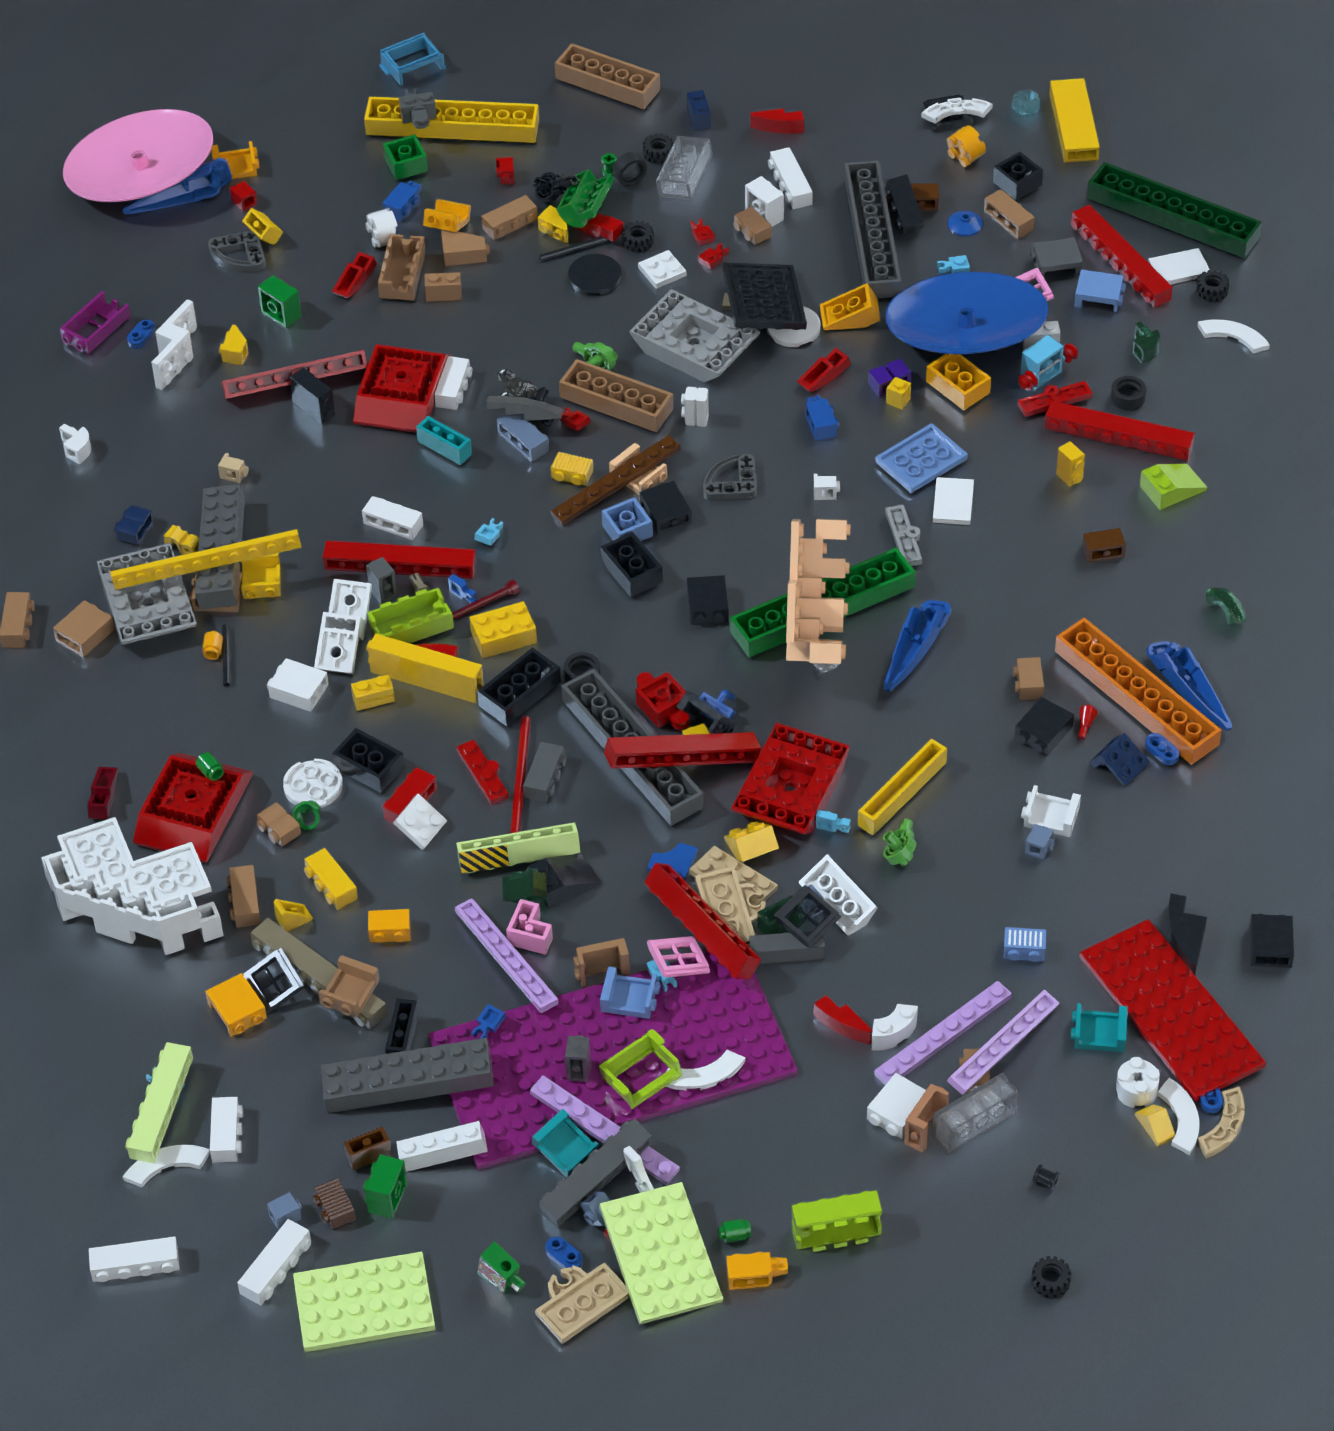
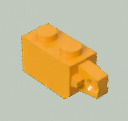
(754, 1269)

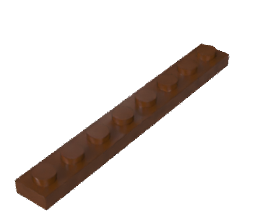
(615, 480)

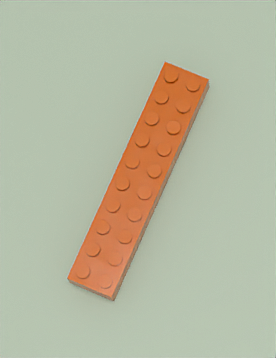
(1137, 690)

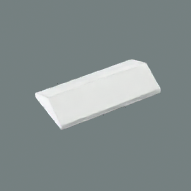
(841, 894)

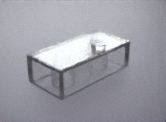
(684, 167)
(975, 1113)

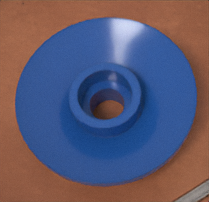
(965, 223)

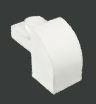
(77, 443)

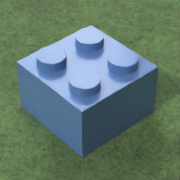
(626, 518)

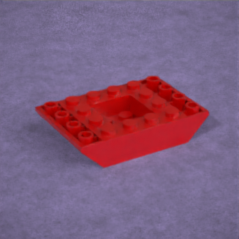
(397, 402)
(796, 761)
(174, 820)

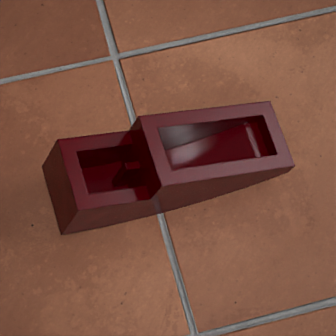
(102, 793)

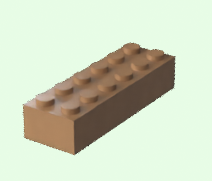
(607, 76)
(616, 395)

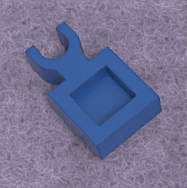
(459, 587)
(488, 1020)

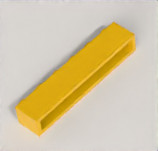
(902, 787)

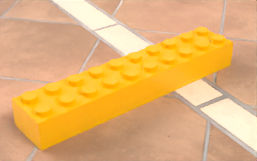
(457, 120)

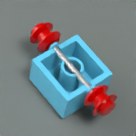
(1044, 362)

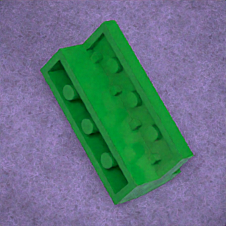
(584, 199)

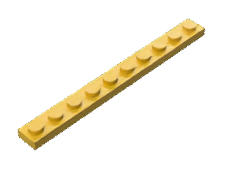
(205, 559)

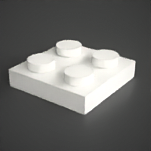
(662, 269)
(420, 821)

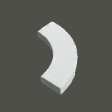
(956, 106)
(1223, 328)
(709, 1075)
(1186, 1115)
(175, 1156)
(635, 1165)

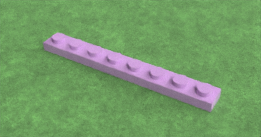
(506, 955)
(944, 1032)
(1003, 1042)
(599, 1126)

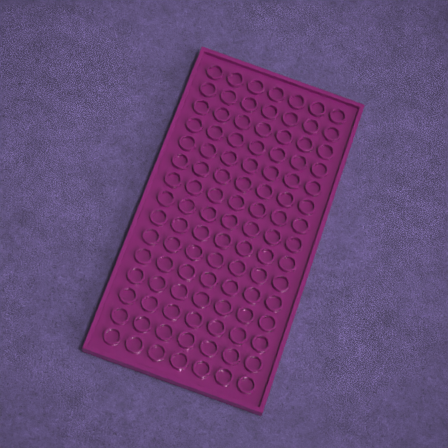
(694, 1019)

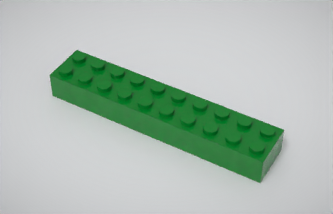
(861, 588)

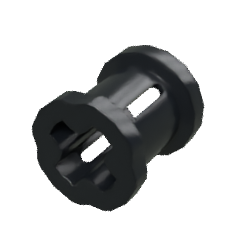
(1046, 1177)

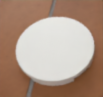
(795, 338)
(313, 781)

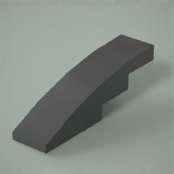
(530, 408)

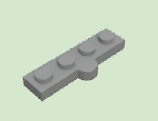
(904, 534)

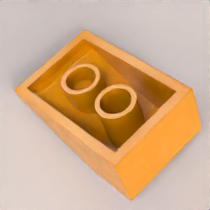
(851, 310)

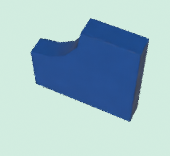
(679, 858)

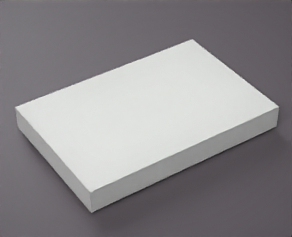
(1180, 266)
(953, 501)

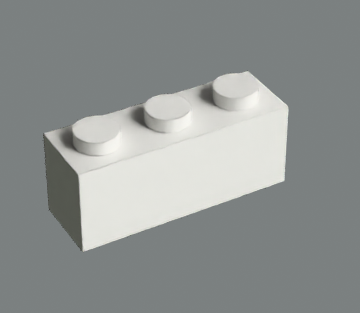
(453, 383)
(392, 518)
(225, 1129)

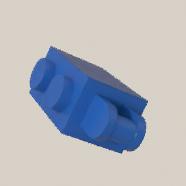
(403, 199)
(821, 418)

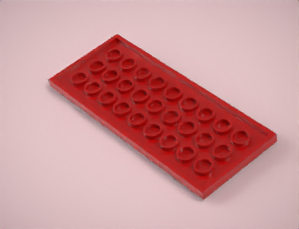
(1172, 1009)

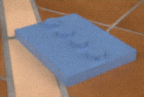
(921, 458)

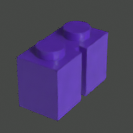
(882, 376)

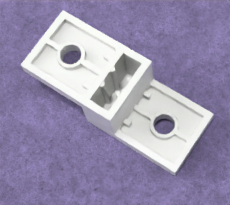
(174, 344)
(343, 626)

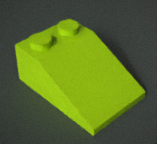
(1170, 484)

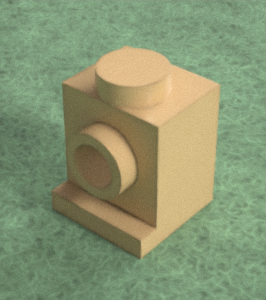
(232, 469)

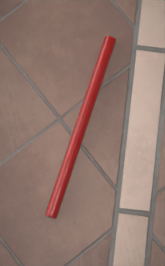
(520, 774)

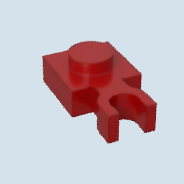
(702, 233)
(711, 257)
(575, 420)

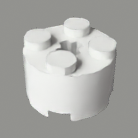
(381, 225)
(1137, 1082)

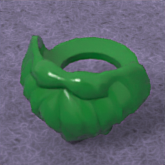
(303, 807)

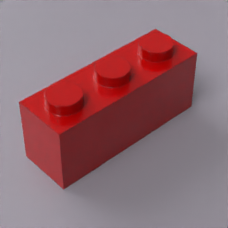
(415, 783)

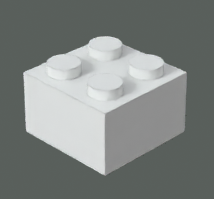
(765, 200)

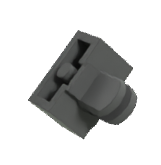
(418, 109)

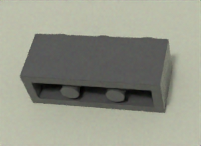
(544, 772)

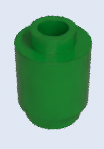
(209, 766)
(734, 1230)

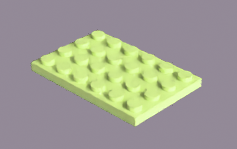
(661, 1253)
(363, 1301)

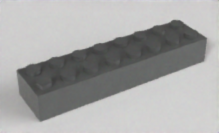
(220, 526)
(407, 1075)

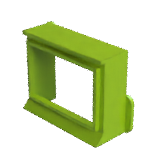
(631, 1055)

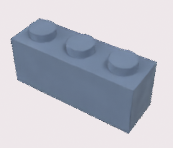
(523, 436)

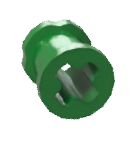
(608, 162)

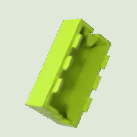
(412, 617)
(836, 1220)

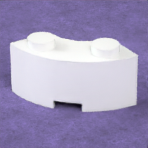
(894, 1028)

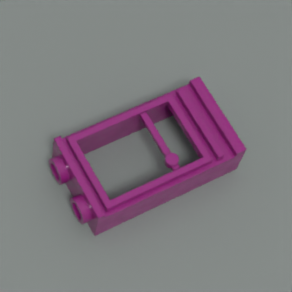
(99, 307)

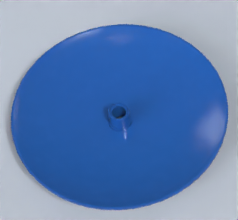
(966, 312)

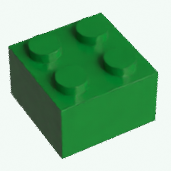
(405, 157)
(279, 301)
(385, 1186)

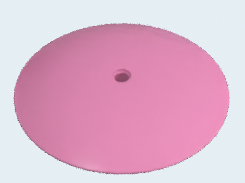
(138, 155)

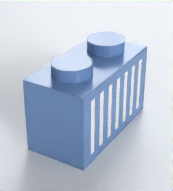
(1024, 944)

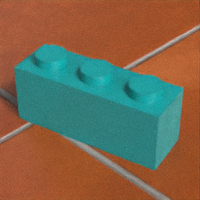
(444, 440)

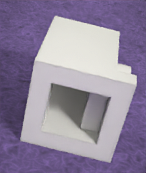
(825, 487)

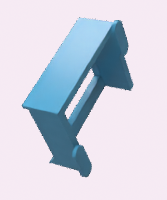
(405, 48)

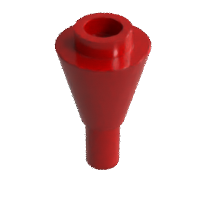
(1086, 717)

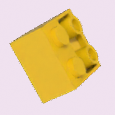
(751, 841)

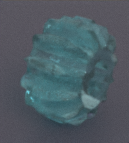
(1026, 102)

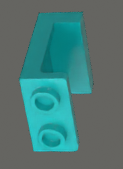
(1099, 1029)
(563, 1143)

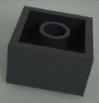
(1017, 175)

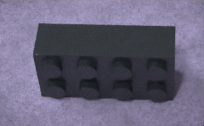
(519, 686)

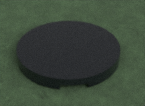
(594, 274)

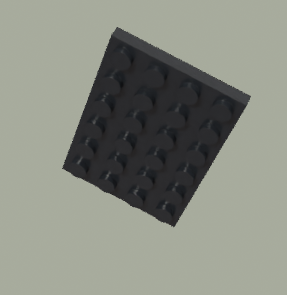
(764, 296)

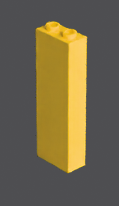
(1074, 120)
(425, 668)

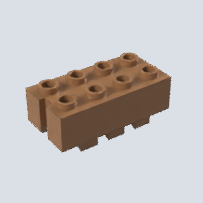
(401, 267)

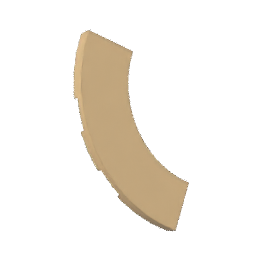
(1228, 1127)

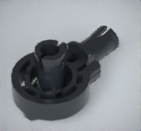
(552, 189)

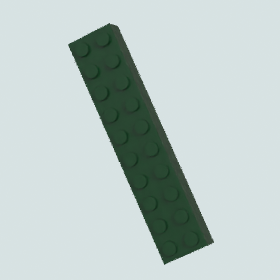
(1174, 210)

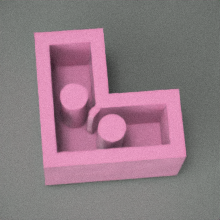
(526, 929)

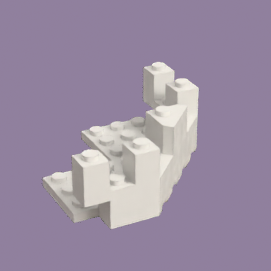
(126, 896)

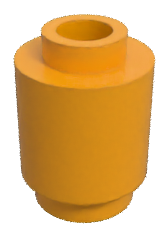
(212, 645)

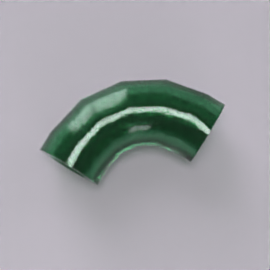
(1228, 602)

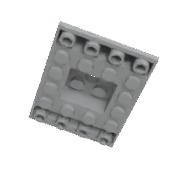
(680, 321)
(131, 617)

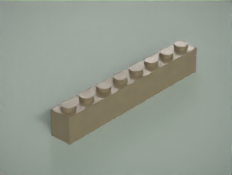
(311, 967)

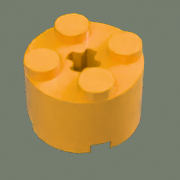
(965, 145)

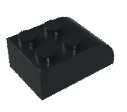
(631, 564)
(369, 760)

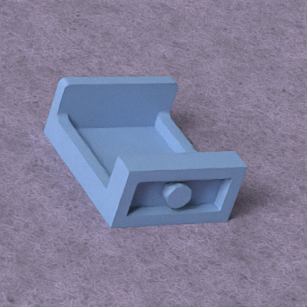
(1100, 288)
(629, 994)

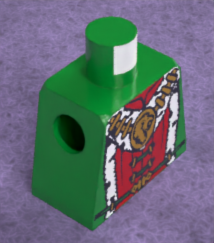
(500, 1269)

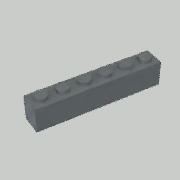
(594, 1173)

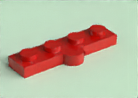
(1068, 395)
(483, 771)

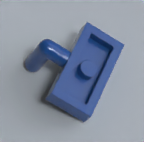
(718, 703)

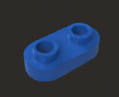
(141, 334)
(1164, 750)
(1212, 1097)
(563, 1252)

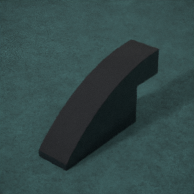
(1185, 931)

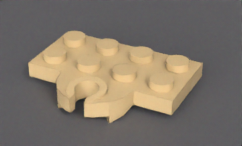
(717, 859)
(731, 900)
(580, 1300)

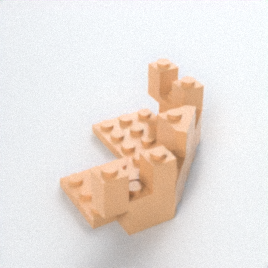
(806, 610)

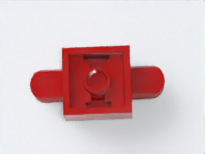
(659, 700)

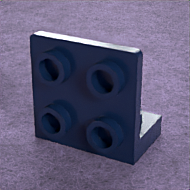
(1121, 758)

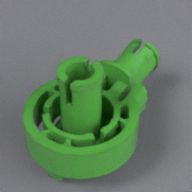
(597, 354)
(900, 844)

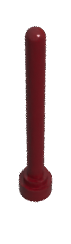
(510, 588)

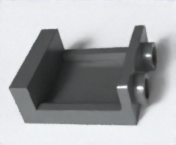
(1057, 256)

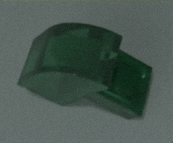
(1145, 343)

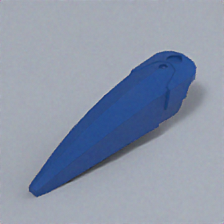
(201, 184)
(916, 639)
(1188, 679)

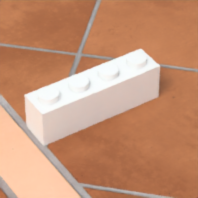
(790, 178)
(442, 1146)
(134, 1259)
(274, 1262)

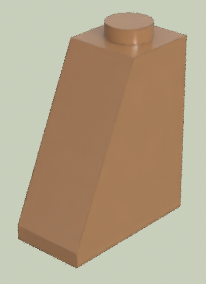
(463, 248)

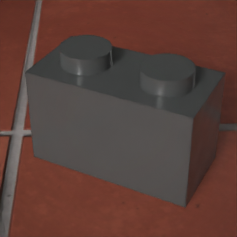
(383, 580)

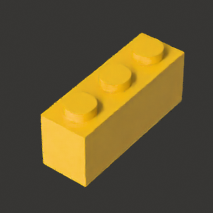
(330, 879)

